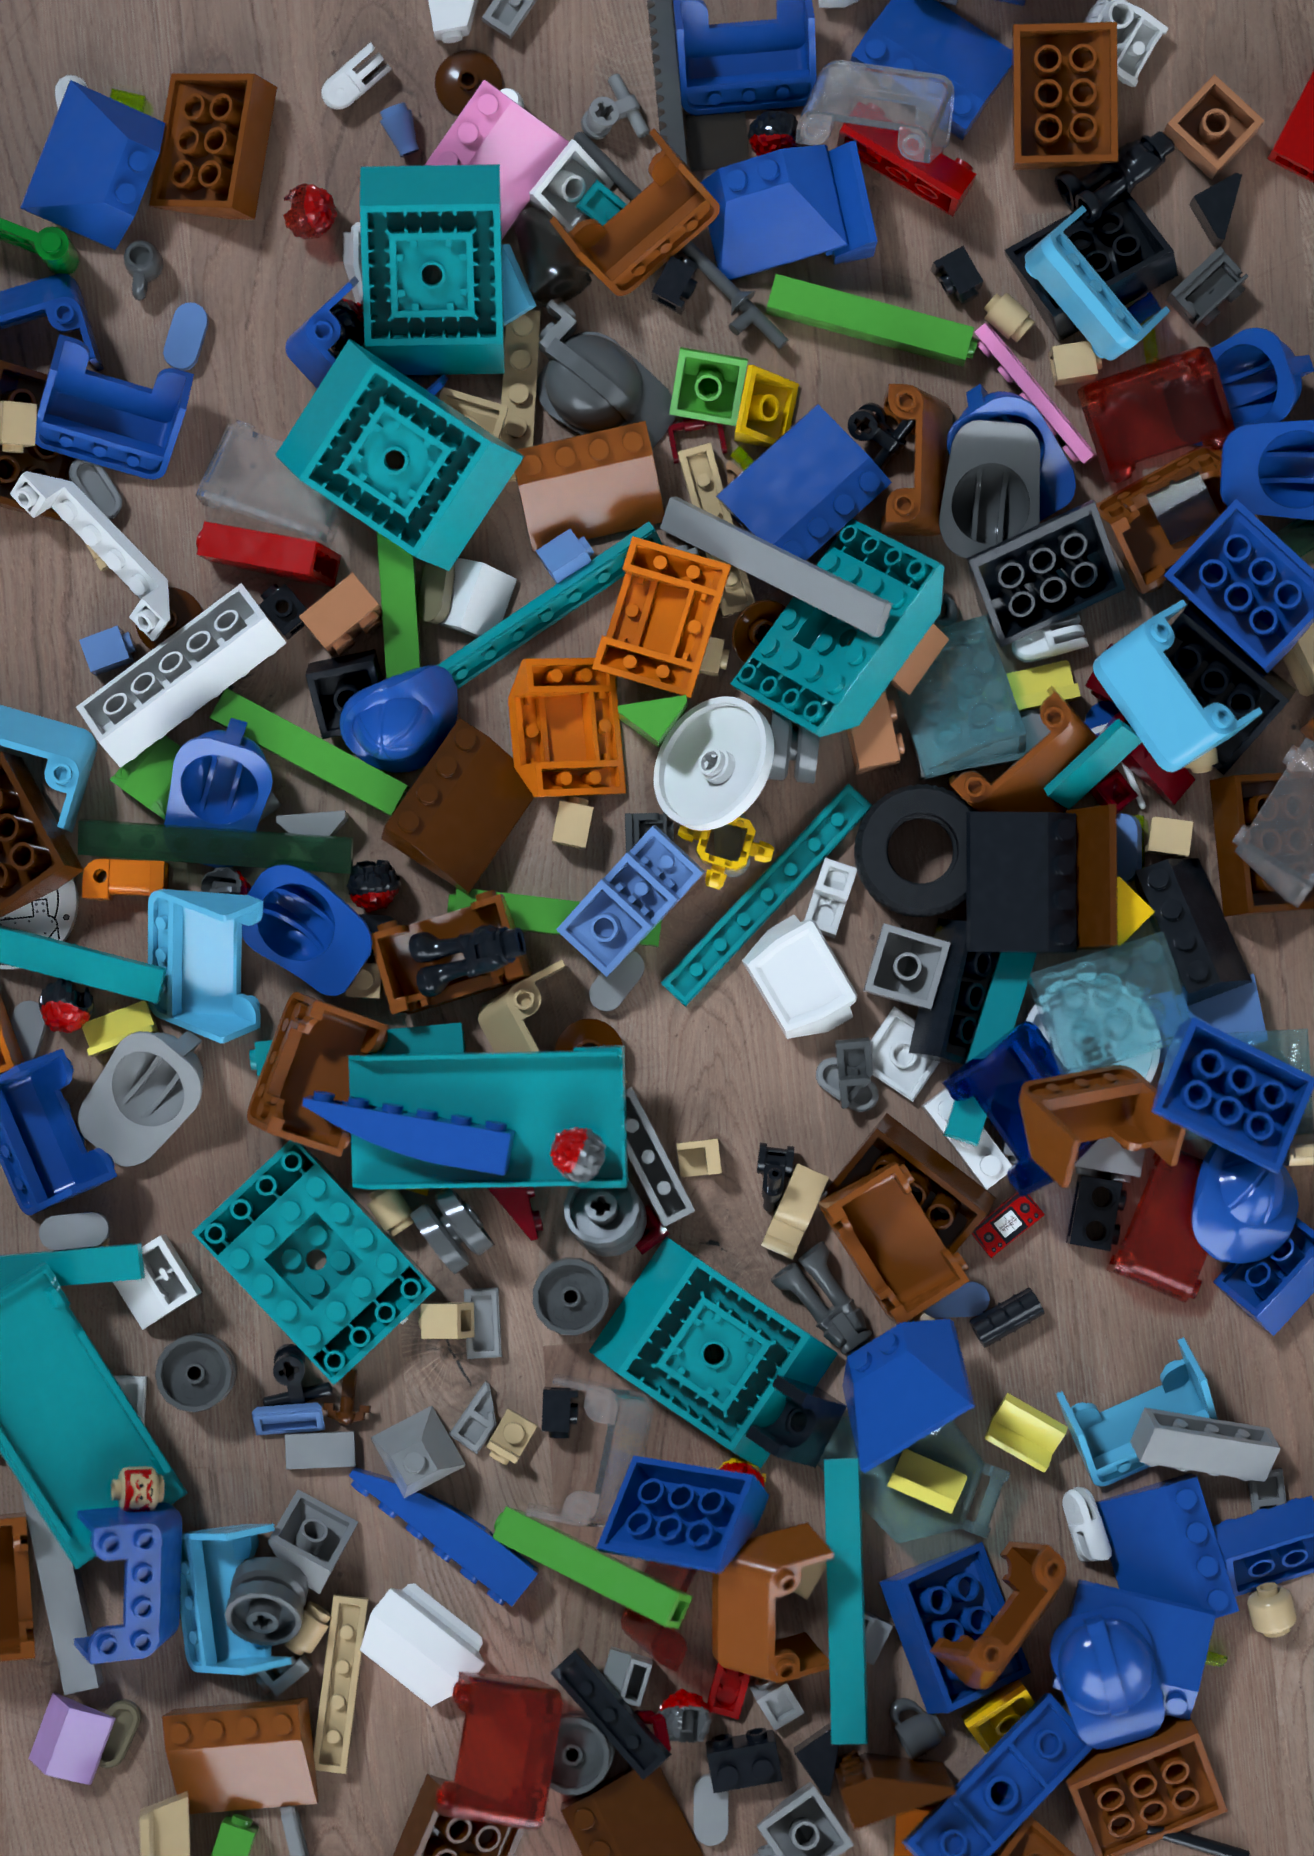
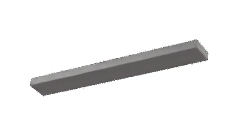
(776, 566)

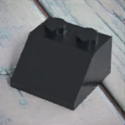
(335, 681)

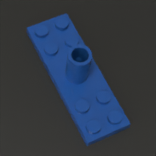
(1003, 1785)

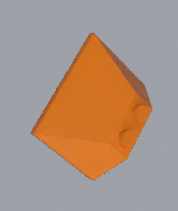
(662, 617)
(566, 728)

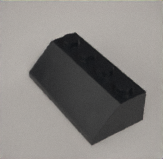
(1193, 927)
(950, 1025)

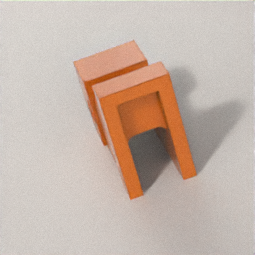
(123, 878)

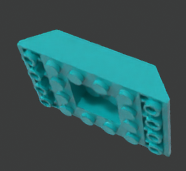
(438, 219)
(449, 466)
(805, 659)
(265, 1242)
(671, 1319)

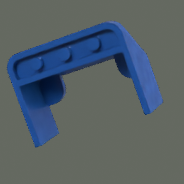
(53, 297)
(311, 342)

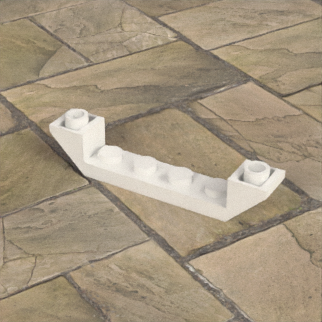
(40, 492)

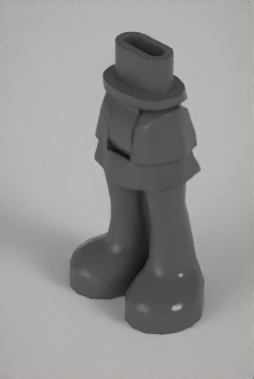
(842, 1322)

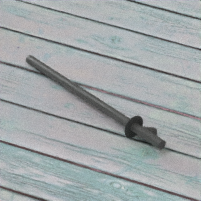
(739, 299)

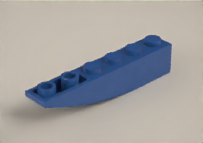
(420, 1134)
(454, 1536)

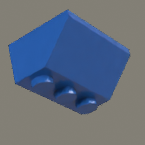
(853, 204)
(1274, 1285)
(1268, 1545)

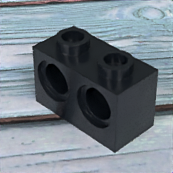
(1086, 1211)

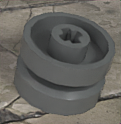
(796, 745)
(448, 1232)
(608, 1233)
(550, 1296)
(216, 1367)
(266, 1601)
(594, 1760)

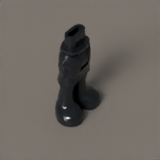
(1135, 163)
(483, 949)

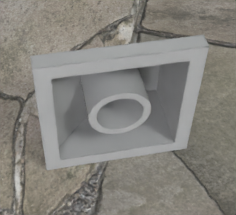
(418, 1451)
(312, 1538)

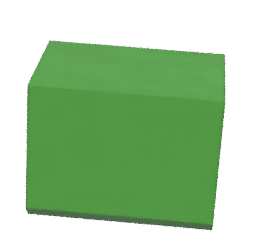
(708, 386)
(654, 717)

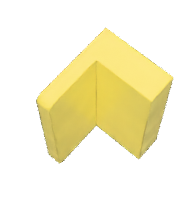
(1031, 684)
(110, 1029)
(1025, 1432)
(927, 1481)

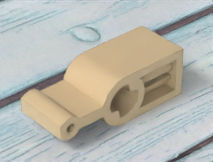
(1301, 1150)
(794, 1211)

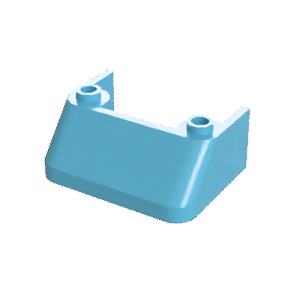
(1085, 294)
(1158, 699)
(66, 747)
(1106, 1436)
(206, 1578)

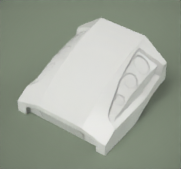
(1135, 35)

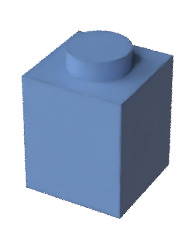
(565, 555)
(108, 650)

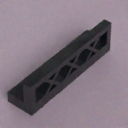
(611, 1713)

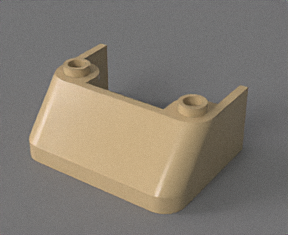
(504, 1014)

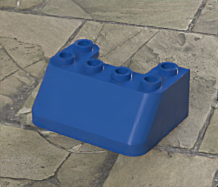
(745, 62)
(108, 417)
(39, 1139)
(151, 1579)

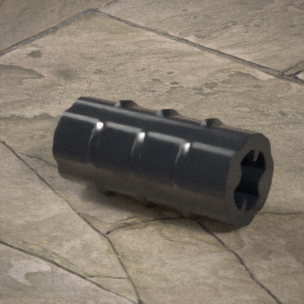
(1006, 1317)

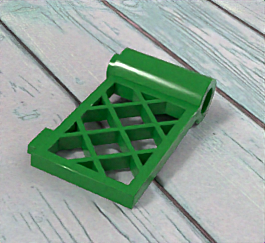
(49, 244)

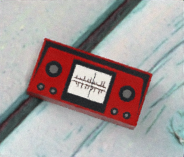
(1006, 1223)

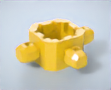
(715, 877)

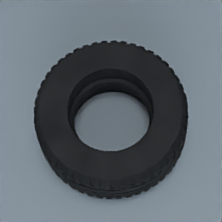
(872, 850)

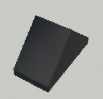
(1215, 206)
(819, 1758)

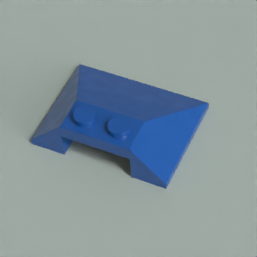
(94, 166)
(775, 210)
(904, 1388)

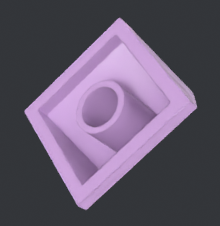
(71, 1740)

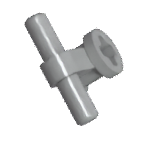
(605, 112)

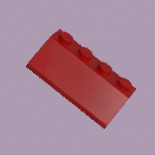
(940, 182)

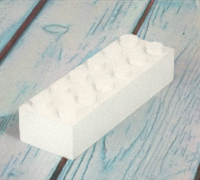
(180, 675)

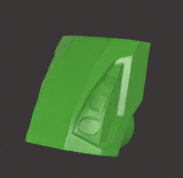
(150, 775)

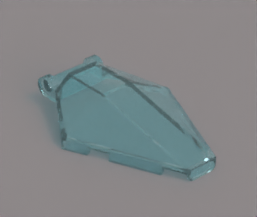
(908, 1517)

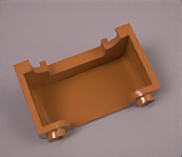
(918, 508)
(1135, 528)
(400, 970)
(308, 1057)
(893, 1243)
(1035, 1578)
(15, 1590)

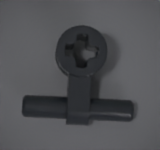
(890, 439)
(774, 1165)
(293, 1379)

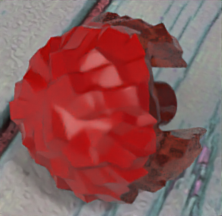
(310, 211)

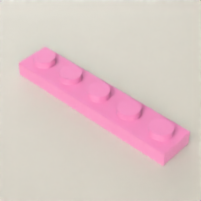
(1014, 370)

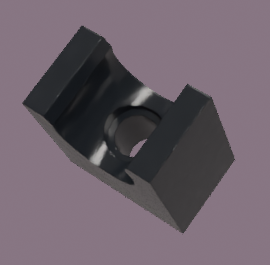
(803, 1426)

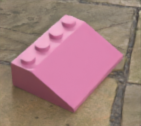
(502, 133)

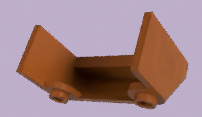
(647, 228)
(1090, 1107)
(746, 1606)

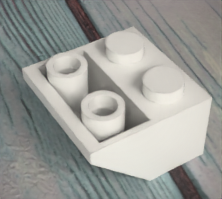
(165, 1284)

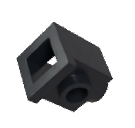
(958, 275)
(675, 284)
(287, 622)
(559, 1411)

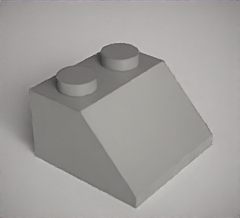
(906, 966)
(804, 1826)

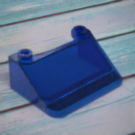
(996, 1083)

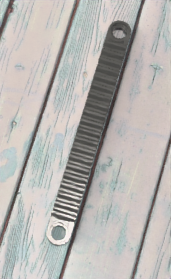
(666, 74)

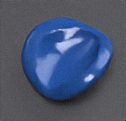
(401, 719)
(1241, 1207)

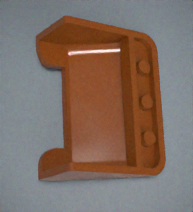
(1023, 783)

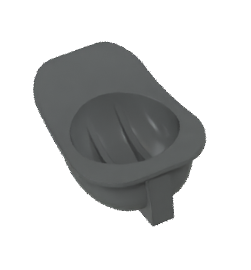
(601, 386)
(990, 486)

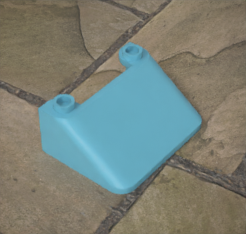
(202, 949)

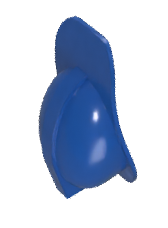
(1259, 376)
(1270, 468)
(1056, 472)
(219, 781)
(308, 929)
(1108, 1676)

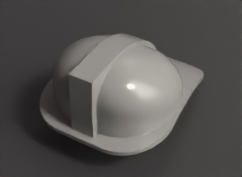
(142, 1095)

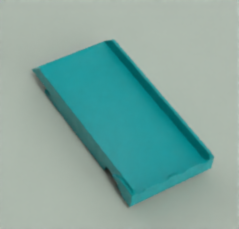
(527, 1090)
(65, 1414)

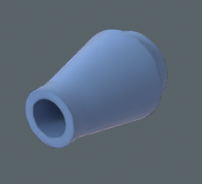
(400, 128)

